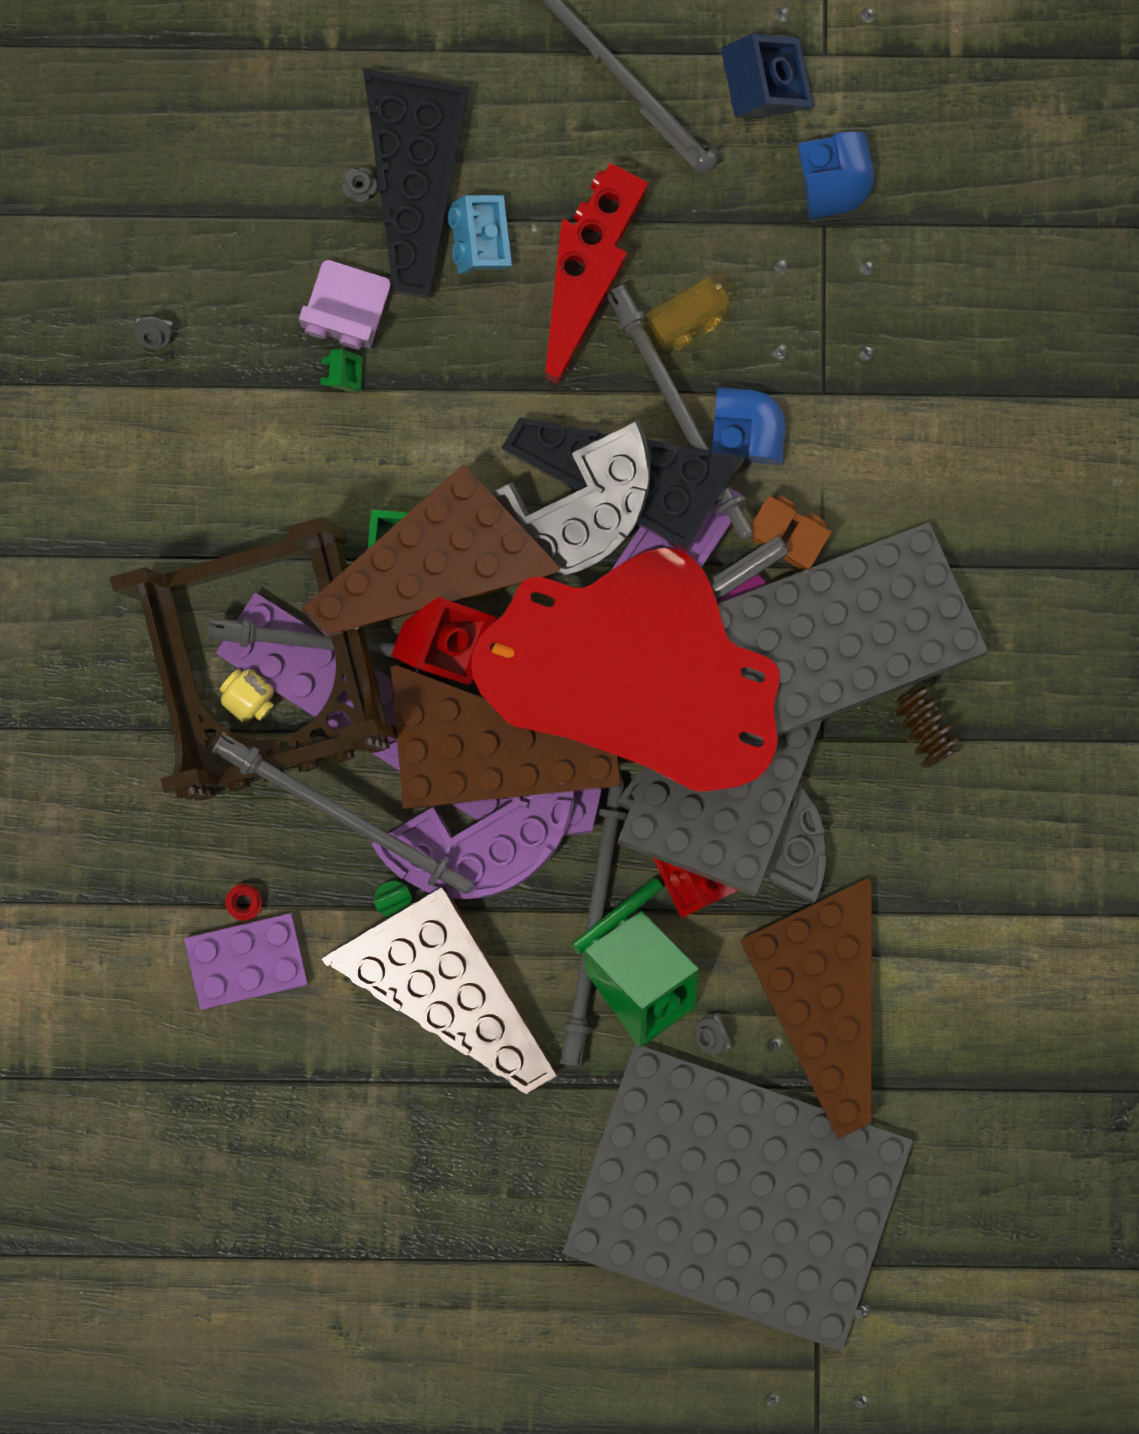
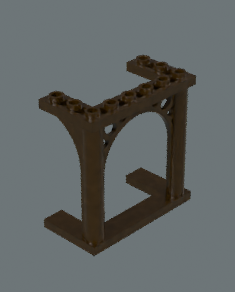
(196, 767)

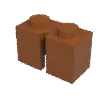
(801, 534)

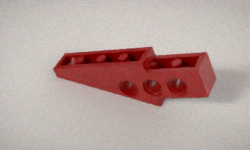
(580, 297)

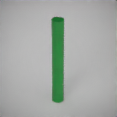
(618, 914)

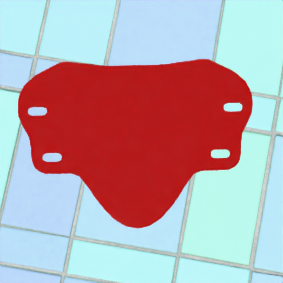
(634, 672)

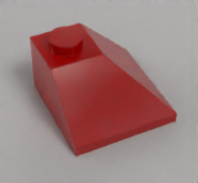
(442, 639)

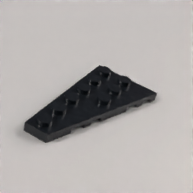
(415, 150)
(682, 480)

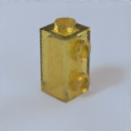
(687, 313)

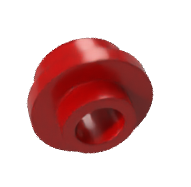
(233, 896)

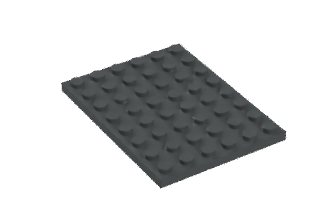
(737, 1197)

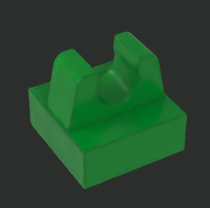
(344, 370)

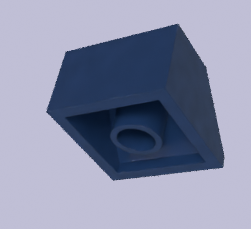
(766, 76)

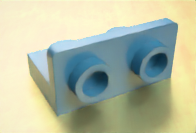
(480, 233)

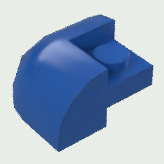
(836, 173)
(748, 426)

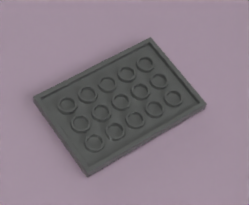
(721, 831)

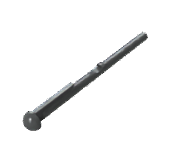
(653, 111)

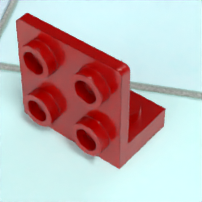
(689, 890)

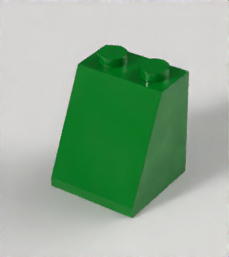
(642, 977)

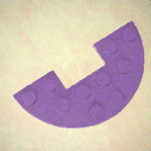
(491, 853)

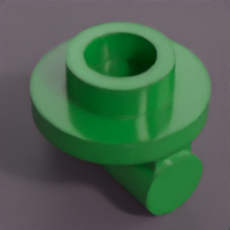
(392, 898)

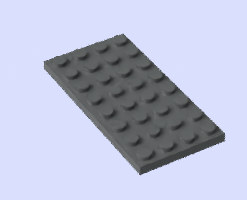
(855, 628)

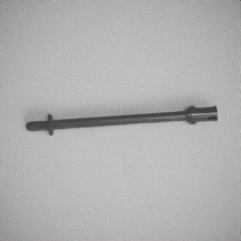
(633, 322)
(247, 633)
(251, 762)
(577, 1026)

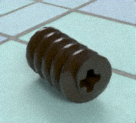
(926, 727)

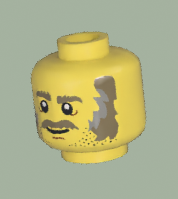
(247, 695)

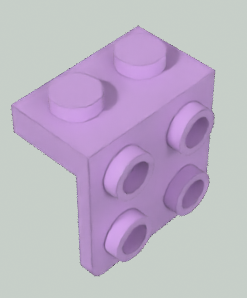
(345, 305)

